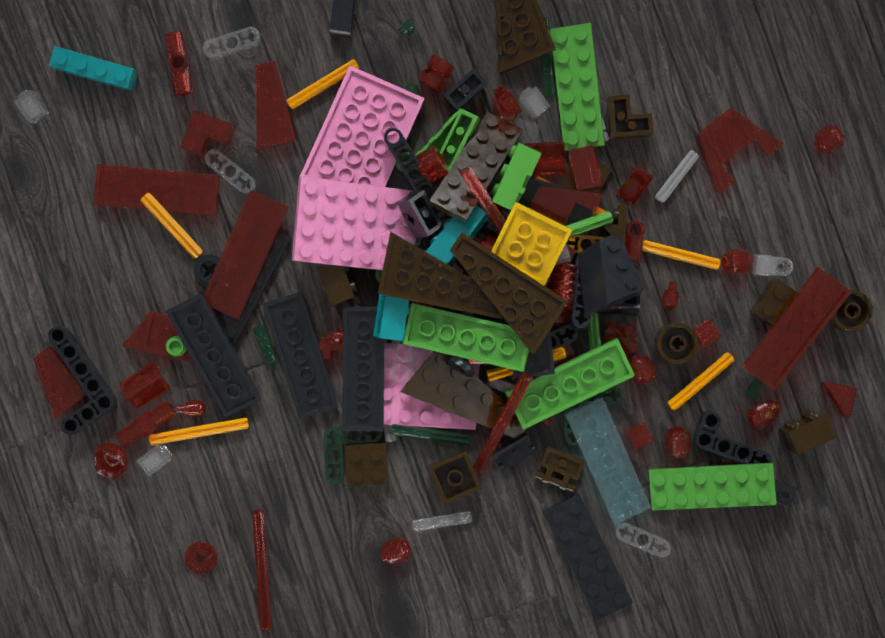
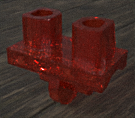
(505, 104)
(625, 336)
(332, 343)

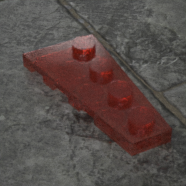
(272, 111)

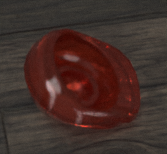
(110, 460)

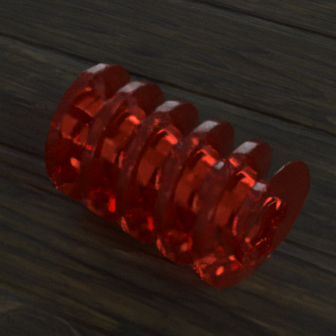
(563, 282)

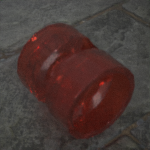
(434, 75)

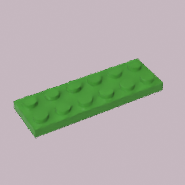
(577, 86)
(465, 337)
(573, 383)
(712, 486)

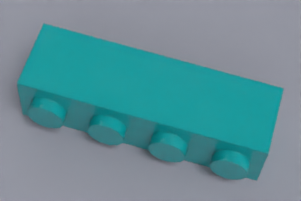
(93, 68)
(443, 242)
(391, 318)

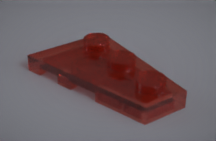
(59, 382)

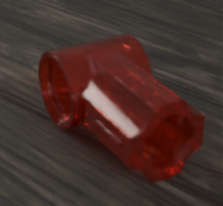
(634, 243)

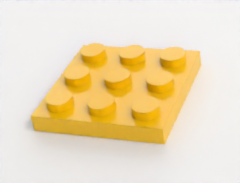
(531, 242)

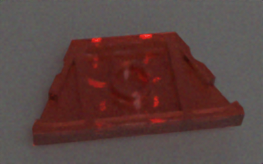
(153, 335)

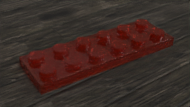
(172, 189)
(245, 254)
(796, 328)

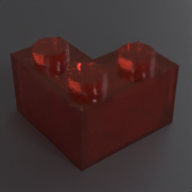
(202, 129)

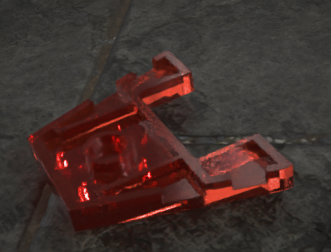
(727, 137)
(558, 203)

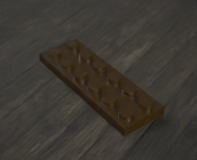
(485, 155)

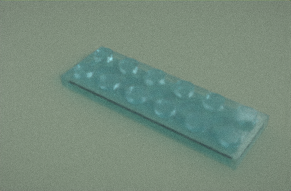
(607, 460)

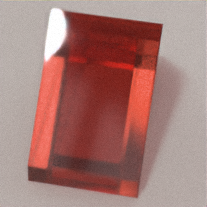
(635, 184)
(842, 396)

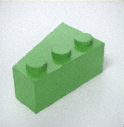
(454, 136)
(515, 175)

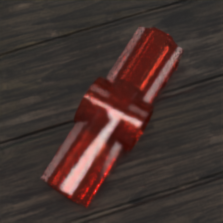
(176, 51)
(146, 424)

